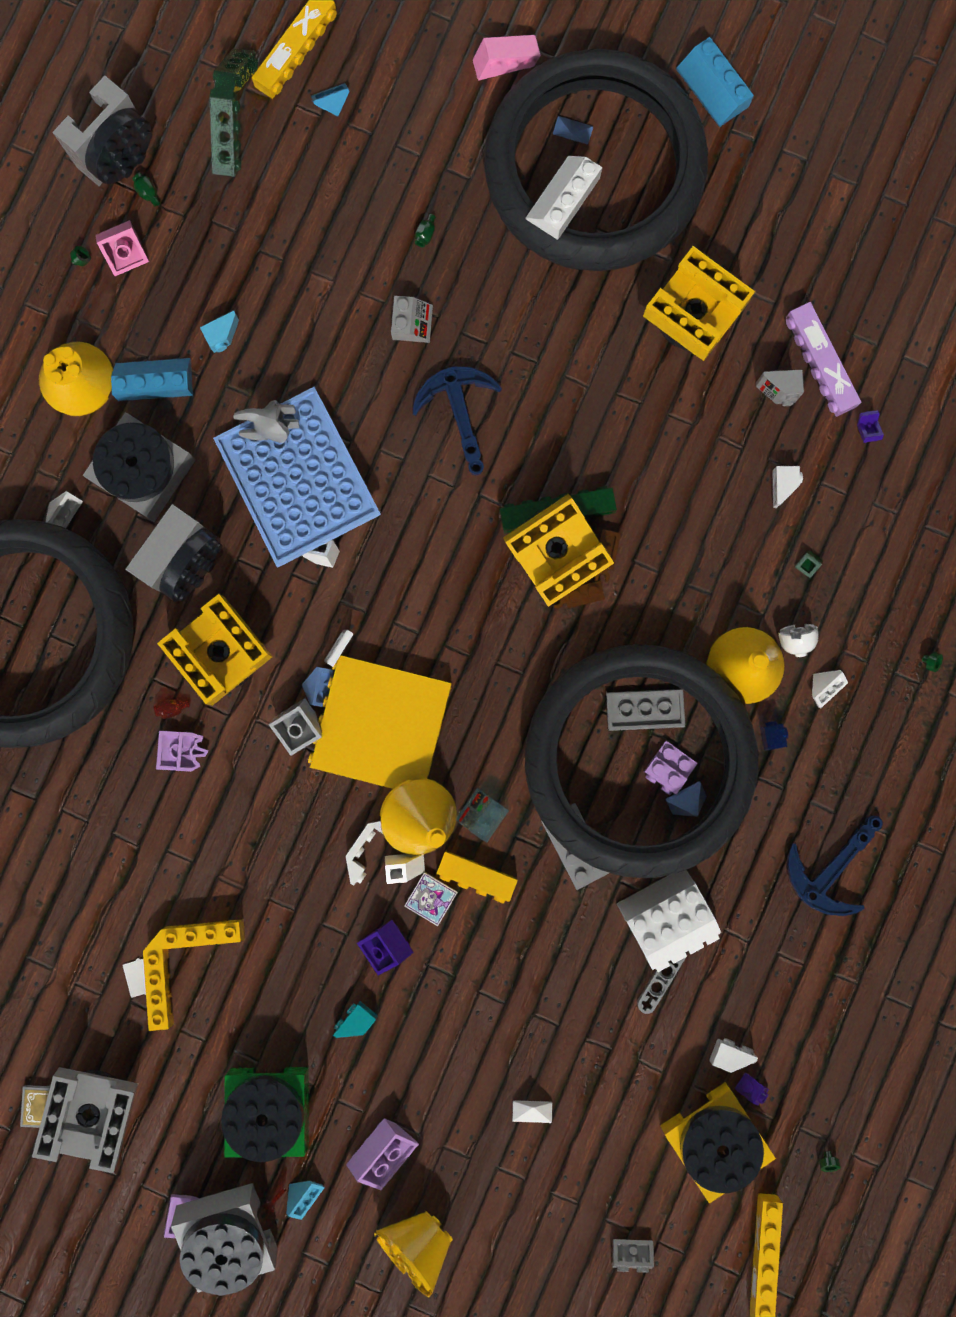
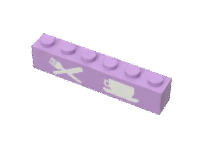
(822, 359)

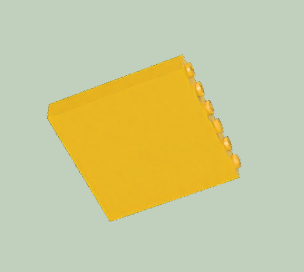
(379, 723)

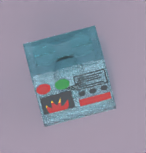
(482, 815)

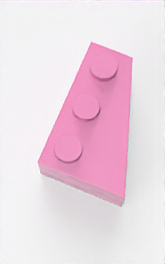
(505, 55)

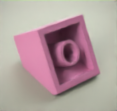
(121, 248)

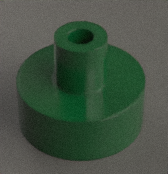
(80, 256)
(933, 661)
(829, 1163)

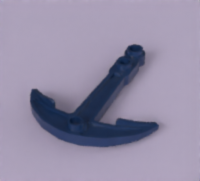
(461, 377)
(830, 873)

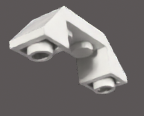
(355, 869)

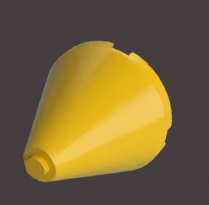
(748, 663)
(418, 816)

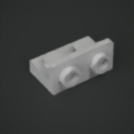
(633, 1254)

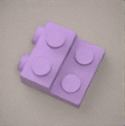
(669, 768)

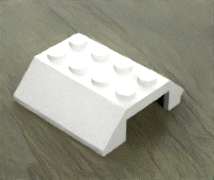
(669, 919)

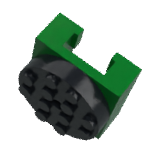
(278, 1097)

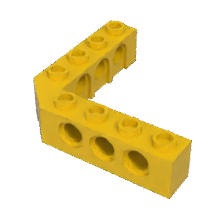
(156, 964)

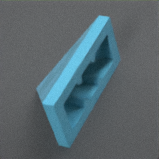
(301, 1198)

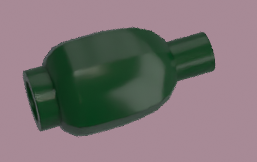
(145, 188)
(425, 231)

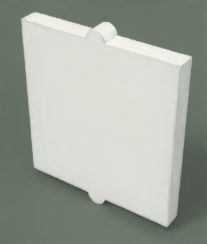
(135, 977)

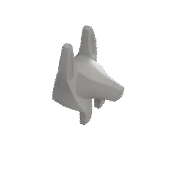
(268, 422)

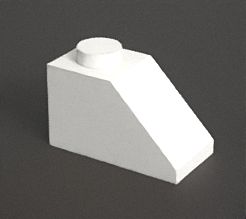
(785, 482)
(324, 554)

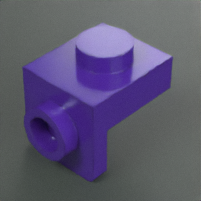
(869, 426)
(752, 1089)

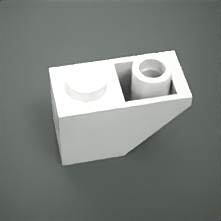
(403, 867)
(730, 1057)

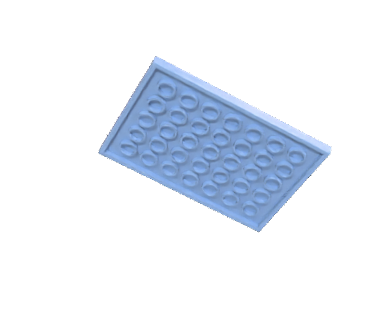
(298, 488)

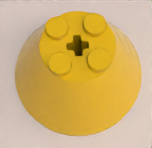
(76, 378)
(417, 1248)

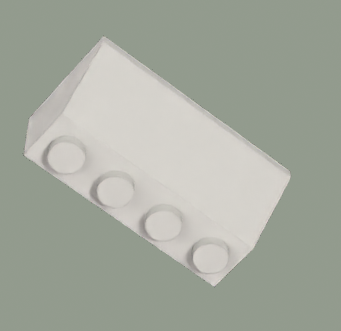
(565, 195)

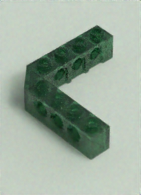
(228, 80)

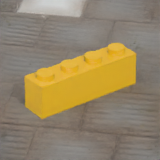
(477, 876)

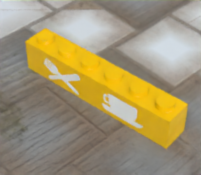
(293, 46)
(766, 1256)

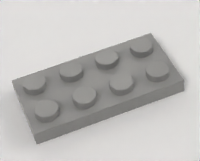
(578, 870)

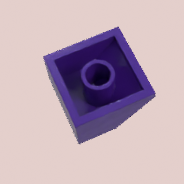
(385, 947)

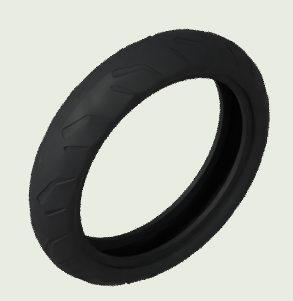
(608, 72)
(113, 638)
(736, 736)

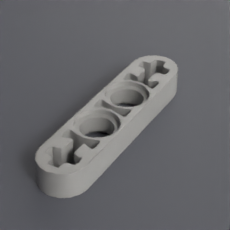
(665, 982)

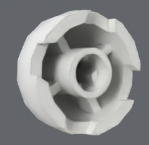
(799, 640)

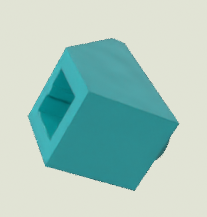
(356, 1023)

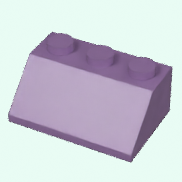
(381, 1155)

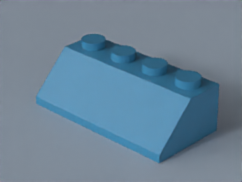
(715, 82)
(152, 379)

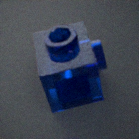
(774, 735)

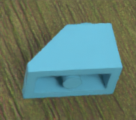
(220, 331)

